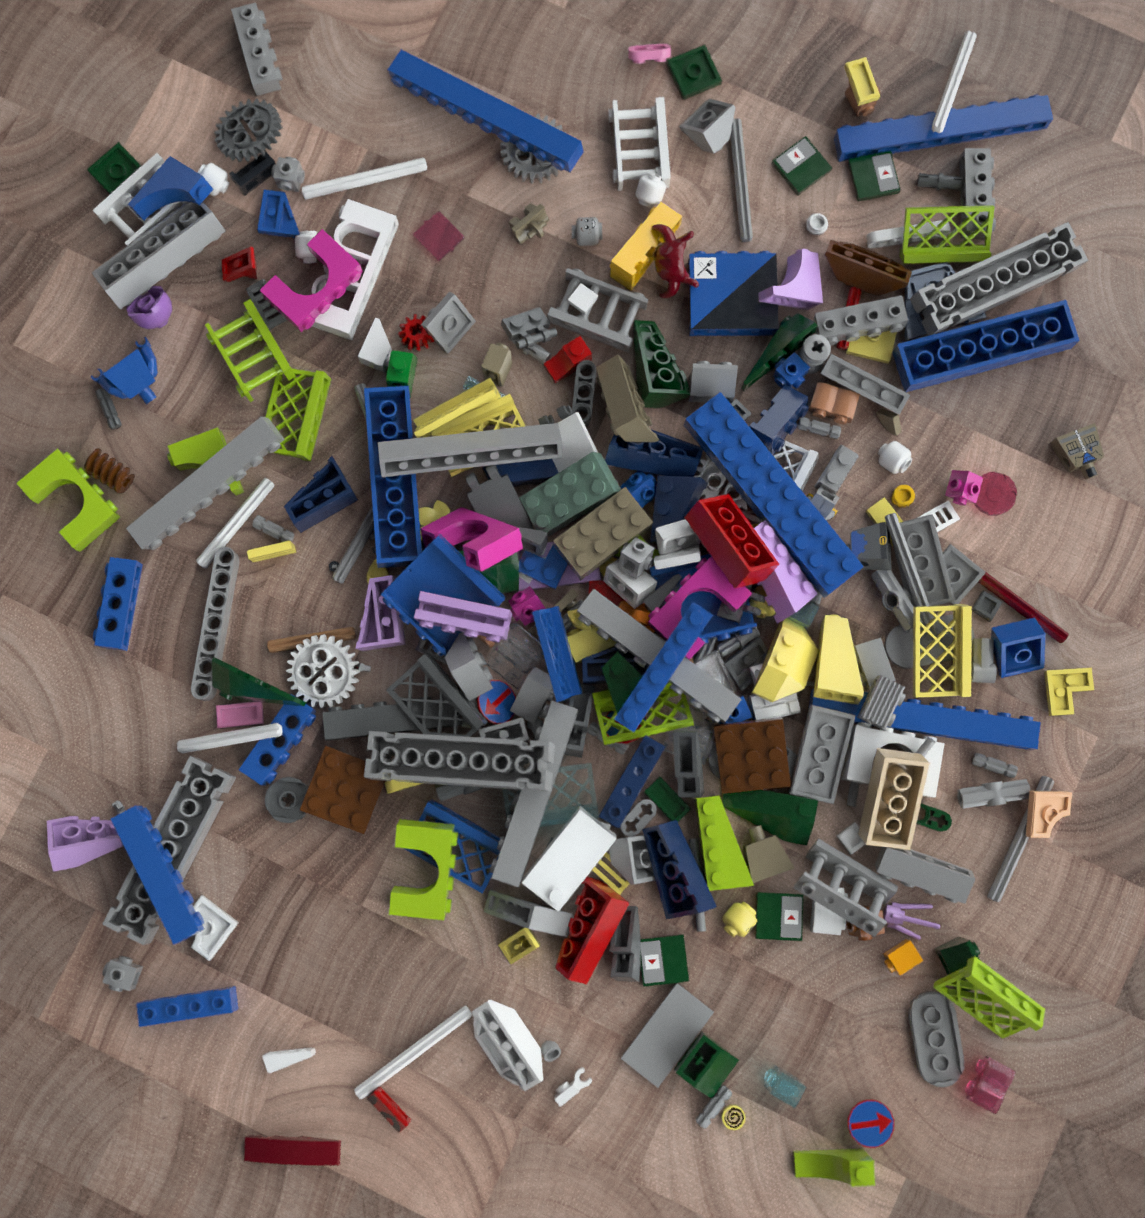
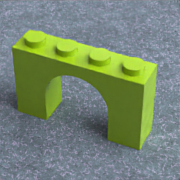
(96, 513)
(437, 841)

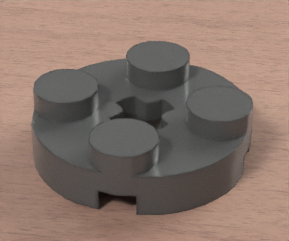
(278, 808)

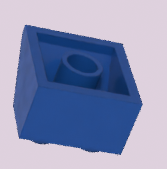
(1019, 647)

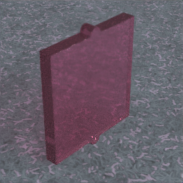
(438, 236)

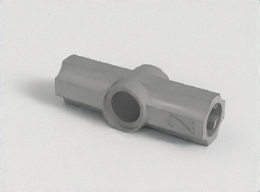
(891, 590)
(993, 793)

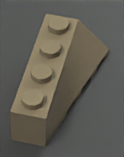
(624, 402)

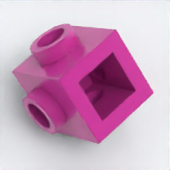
(963, 487)
(523, 605)

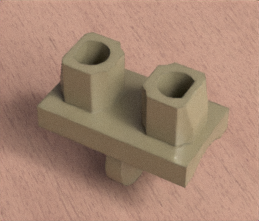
(531, 224)

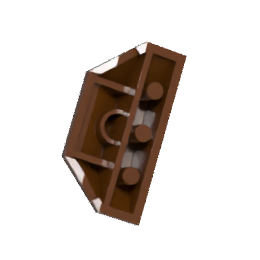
(866, 268)

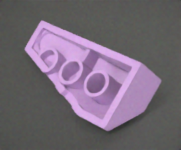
(79, 841)

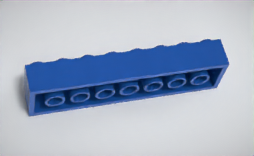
(985, 346)
(392, 496)

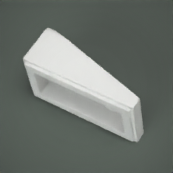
(952, 512)
(280, 1059)

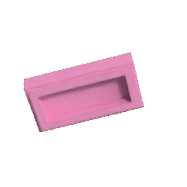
(239, 714)

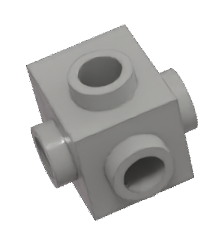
(288, 174)
(636, 557)
(121, 974)

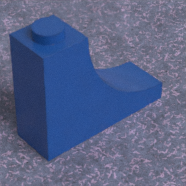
(168, 185)

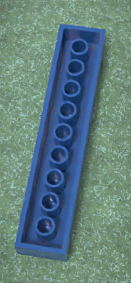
(772, 494)

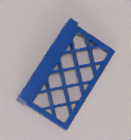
(557, 653)
(471, 832)

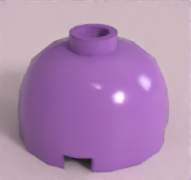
(151, 309)

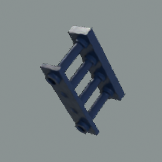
(631, 781)

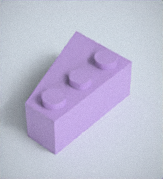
(380, 624)

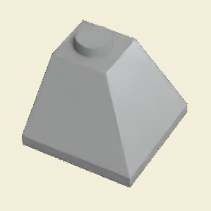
(710, 125)
(632, 859)

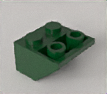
(955, 955)
(706, 1065)

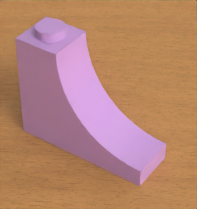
(801, 283)

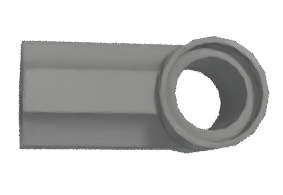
(982, 665)

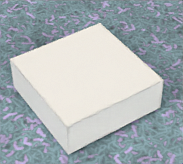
(583, 298)
(851, 839)

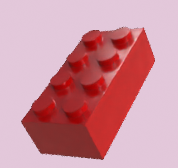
(731, 541)

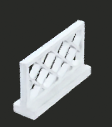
(801, 474)

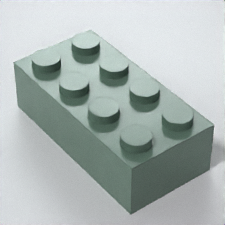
(570, 494)

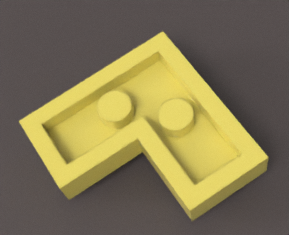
(1061, 685)

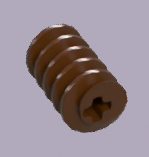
(108, 472)

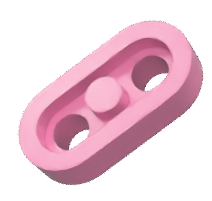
(658, 52)

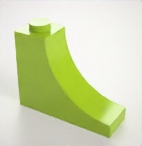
(197, 450)
(844, 1165)

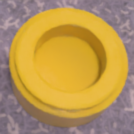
(903, 496)

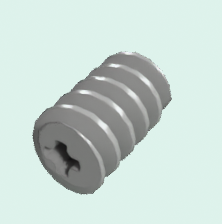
(815, 352)

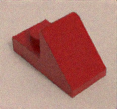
(239, 265)

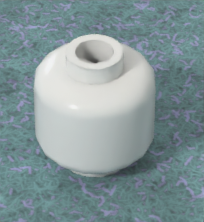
(215, 177)
(650, 190)
(301, 248)
(894, 457)

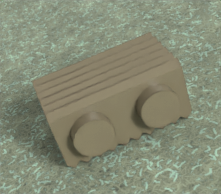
(497, 363)

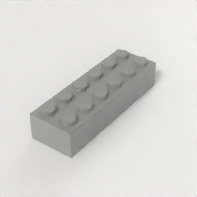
(158, 252)

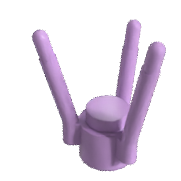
(895, 916)

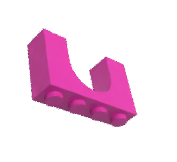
(304, 309)
(489, 538)
(708, 579)

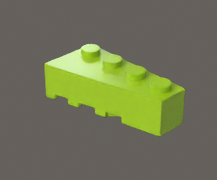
(720, 851)

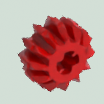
(417, 340)

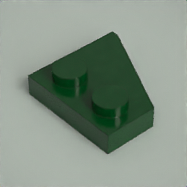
(621, 679)

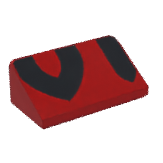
(389, 1109)

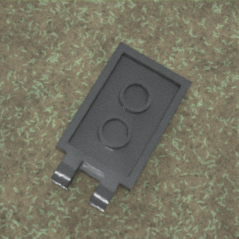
(497, 499)

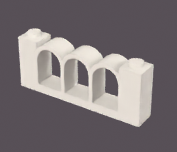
(371, 222)

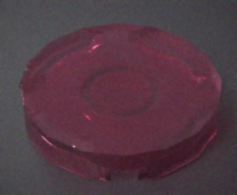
(996, 494)

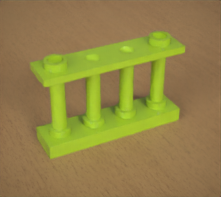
(270, 350)

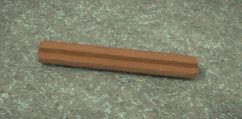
(290, 642)

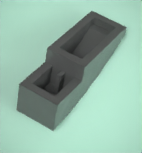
(578, 735)
(688, 764)
(626, 947)

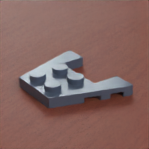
(919, 279)

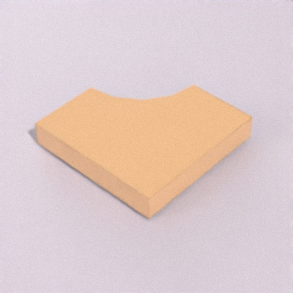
(1045, 810)

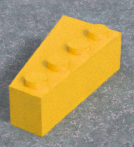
(639, 250)

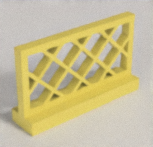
(459, 405)
(479, 418)
(961, 650)

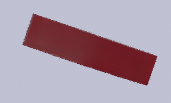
(292, 1150)

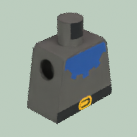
(872, 546)

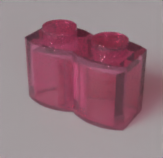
(989, 1084)

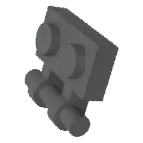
(528, 323)

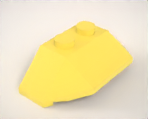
(786, 663)

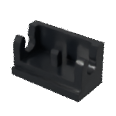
(253, 173)

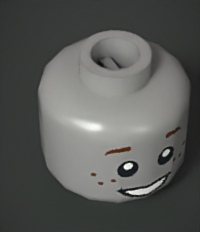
(587, 231)

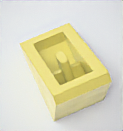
(519, 944)

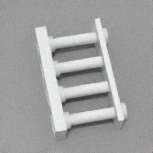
(658, 133)
(118, 199)

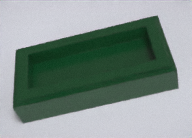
(667, 800)

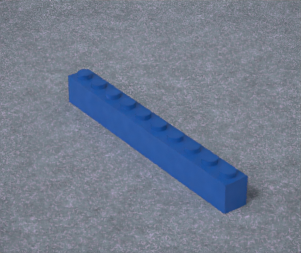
(485, 111)
(961, 126)
(952, 723)

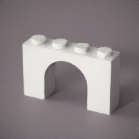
(863, 748)

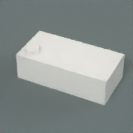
(569, 858)

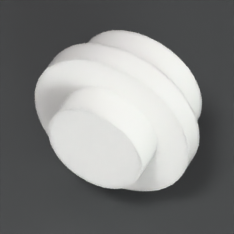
(817, 224)

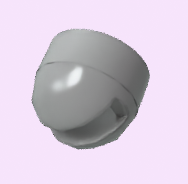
(550, 1050)

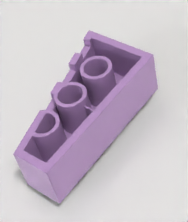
(787, 585)

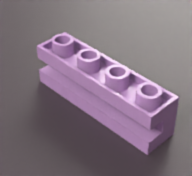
(463, 616)

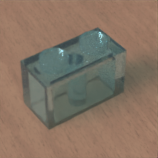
(784, 1085)

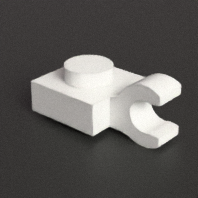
(567, 1091)

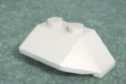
(508, 1044)

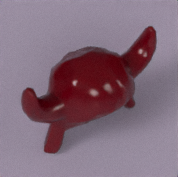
(669, 260)

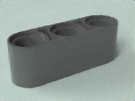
(584, 383)

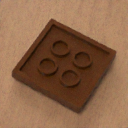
(752, 755)
(341, 791)

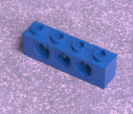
(124, 614)
(253, 764)
(187, 1006)

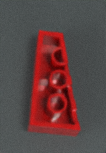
(590, 930)

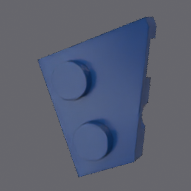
(276, 215)

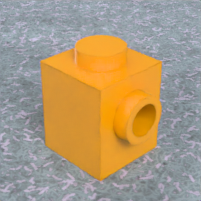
(902, 957)

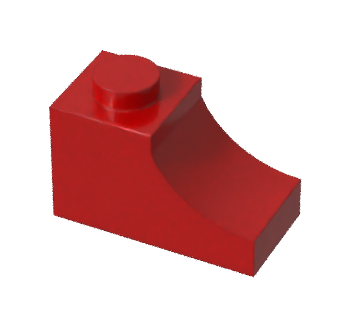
(567, 359)

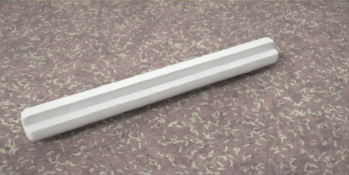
(235, 522)
(229, 738)

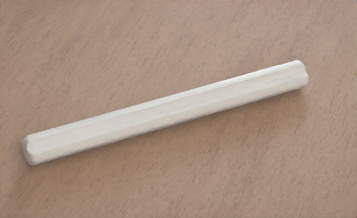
(953, 82)
(364, 178)
(412, 1052)

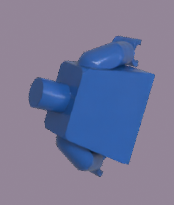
(131, 375)

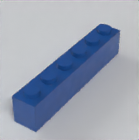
(663, 667)
(158, 874)

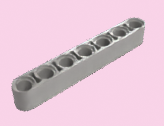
(211, 613)

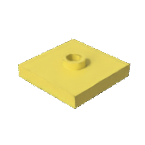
(873, 348)

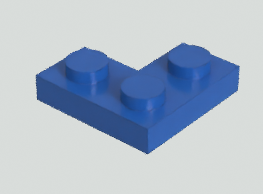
(546, 571)

